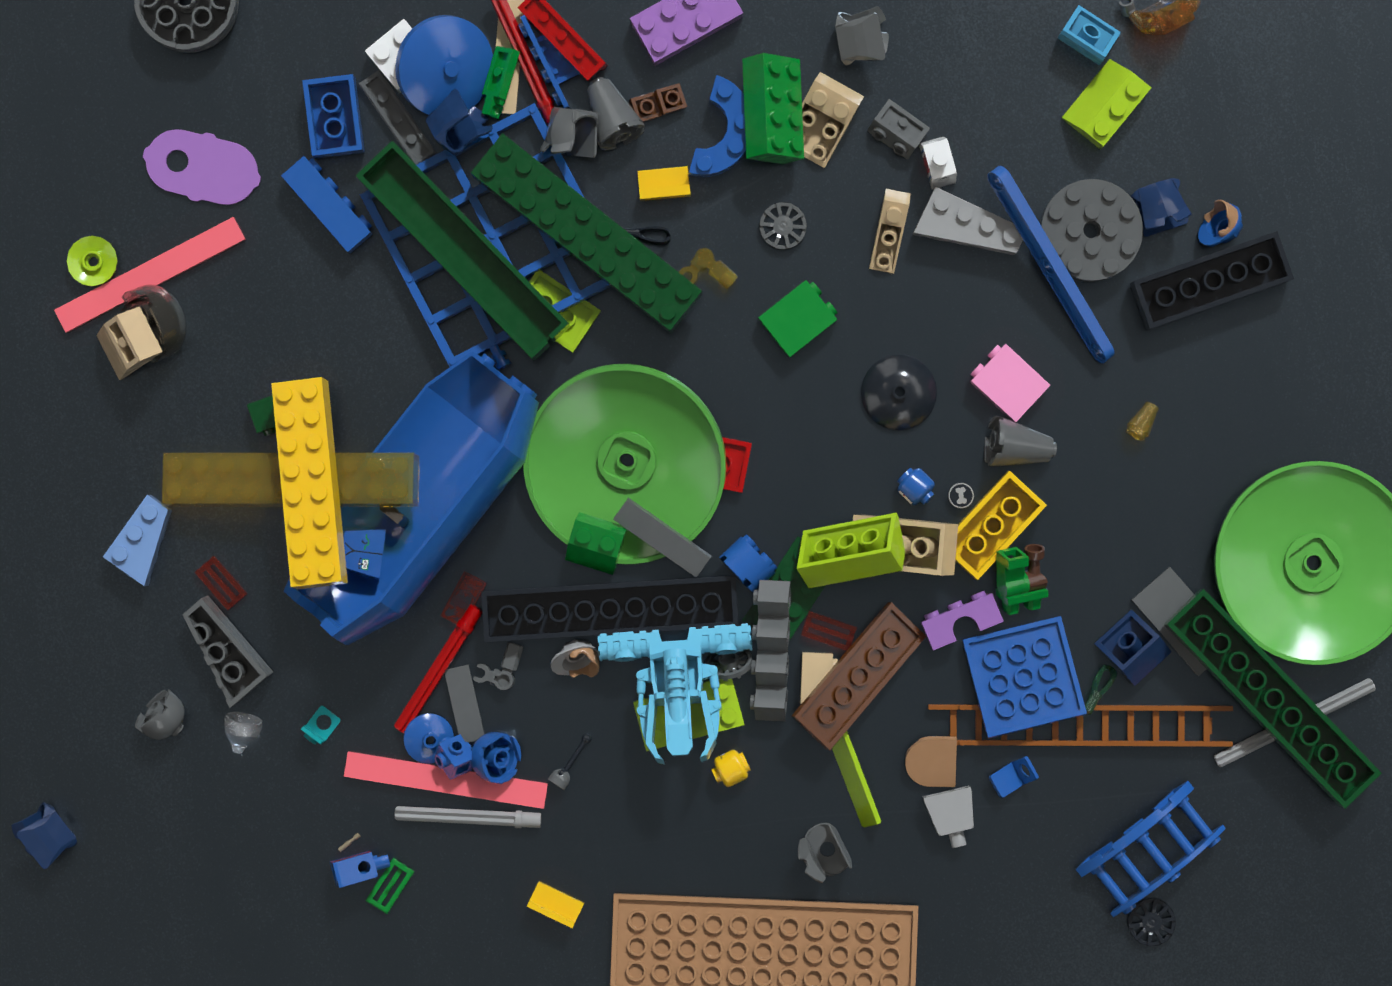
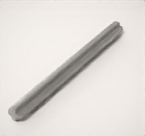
(1264, 738)

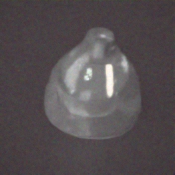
(241, 729)

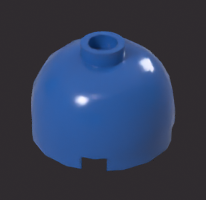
(495, 757)

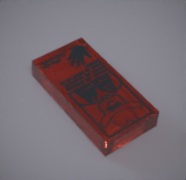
(466, 593)

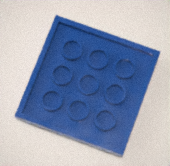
(1024, 677)

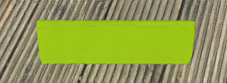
(856, 782)

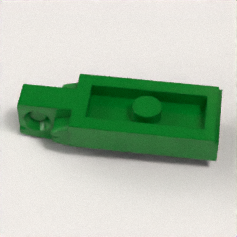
(499, 80)

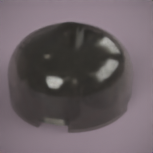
(162, 313)

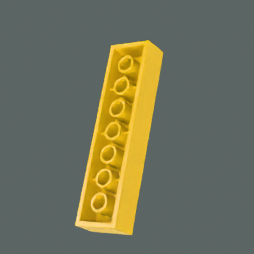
(309, 483)

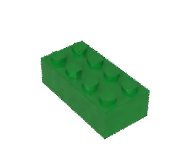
(773, 108)

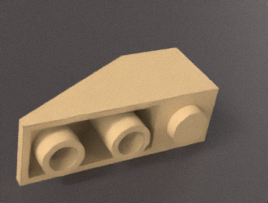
(890, 231)

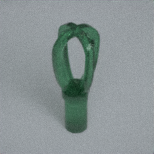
(1095, 696)

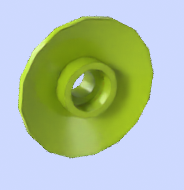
(83, 251)

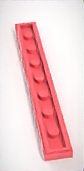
(150, 273)
(435, 779)

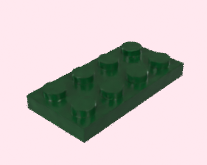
(801, 596)

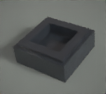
(395, 515)

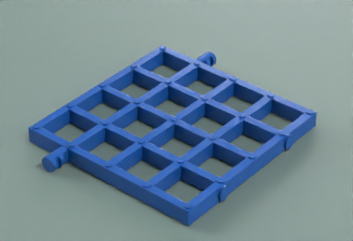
(493, 235)

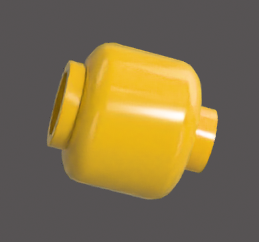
(731, 768)

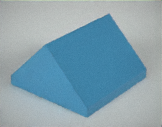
(1089, 35)

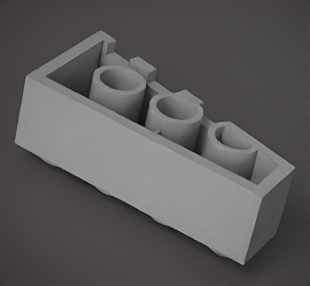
(966, 224)

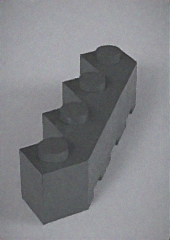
(772, 659)

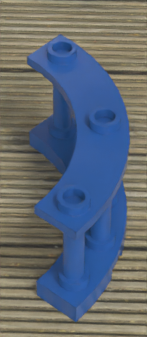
(1139, 833)

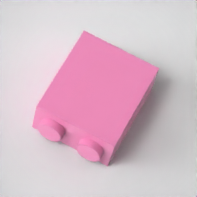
(1008, 382)

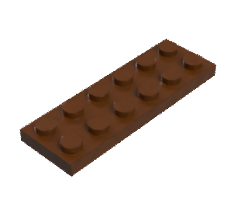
(858, 676)

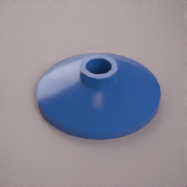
(417, 733)

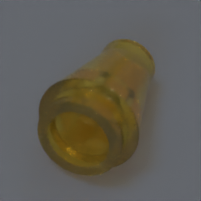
(1142, 422)

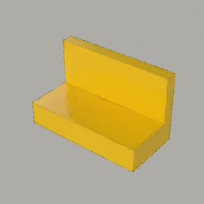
(664, 183)
(555, 904)

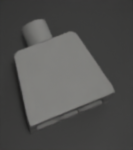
(951, 813)

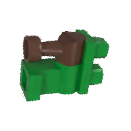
(1015, 583)

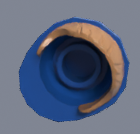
(1220, 224)

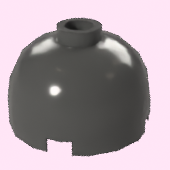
(162, 717)

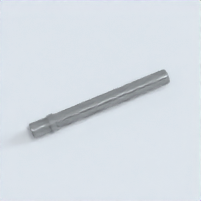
(518, 819)

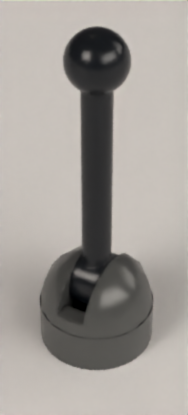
(561, 777)

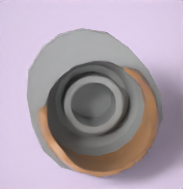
(576, 659)

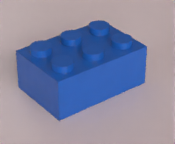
(333, 116)

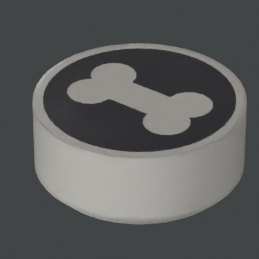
(960, 495)

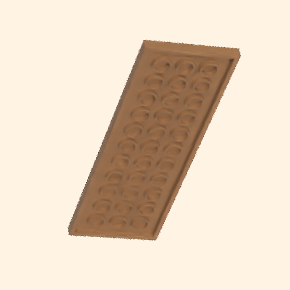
(760, 942)

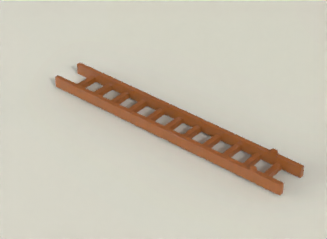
(1207, 727)

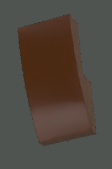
(659, 103)

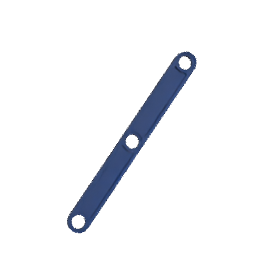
(1050, 264)

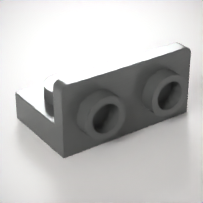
(898, 129)

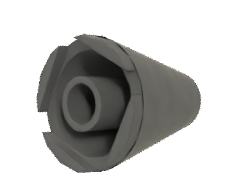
(616, 117)
(1016, 444)

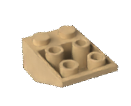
(826, 116)
(128, 342)

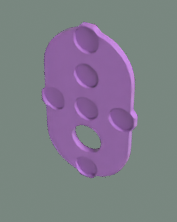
(215, 169)

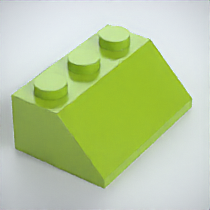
(1106, 103)

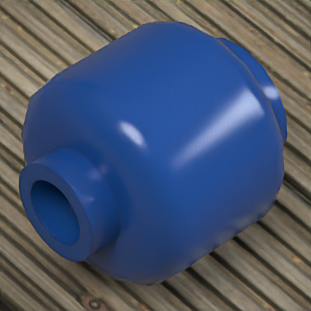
(916, 486)

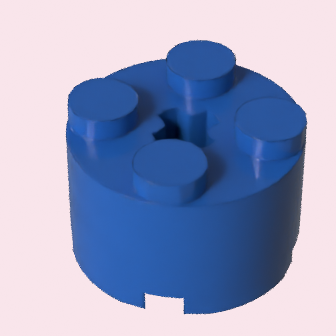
(747, 564)

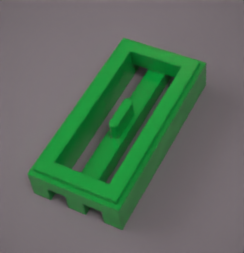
(401, 867)

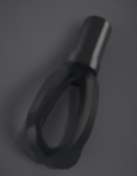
(637, 233)

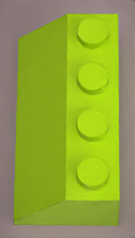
(851, 550)

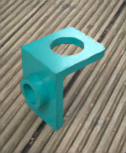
(313, 732)

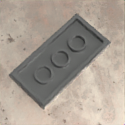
(1159, 602)

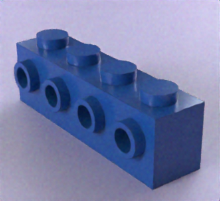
(327, 205)

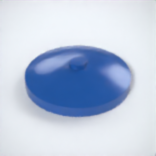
(442, 57)

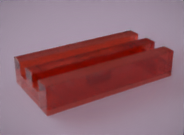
(235, 599)
(849, 638)

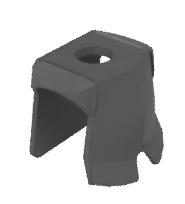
(861, 35)
(572, 132)
(817, 864)

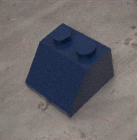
(1133, 647)

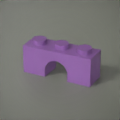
(981, 609)

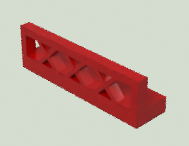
(563, 37)

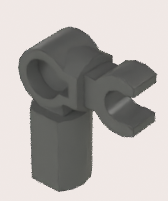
(503, 678)

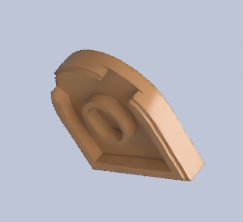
(933, 761)

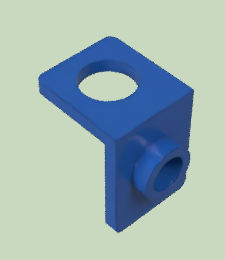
(1012, 776)

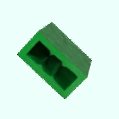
(798, 318)

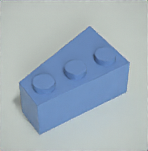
(140, 539)

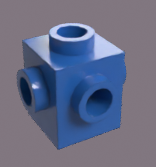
(454, 756)

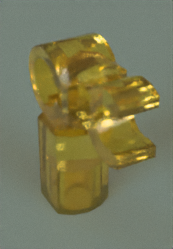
(705, 258)

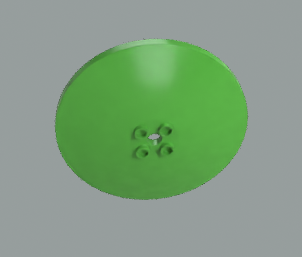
(616, 412)
(1265, 551)

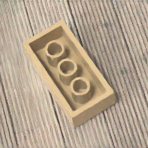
(927, 545)

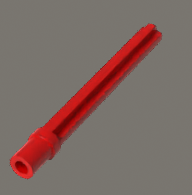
(525, 58)
(463, 629)

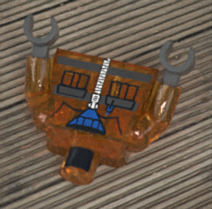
(1161, 16)

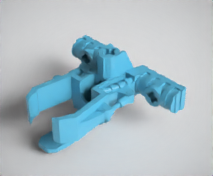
(677, 679)

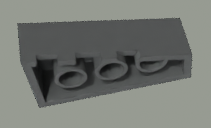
(226, 651)

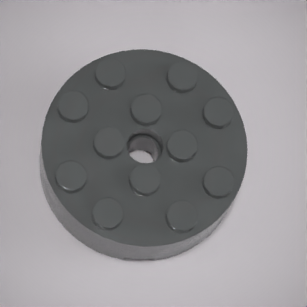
(189, 26)
(1114, 218)

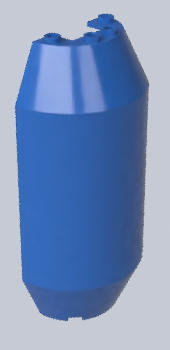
(471, 442)

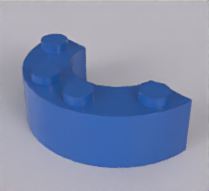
(732, 147)

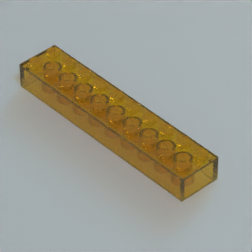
(256, 481)

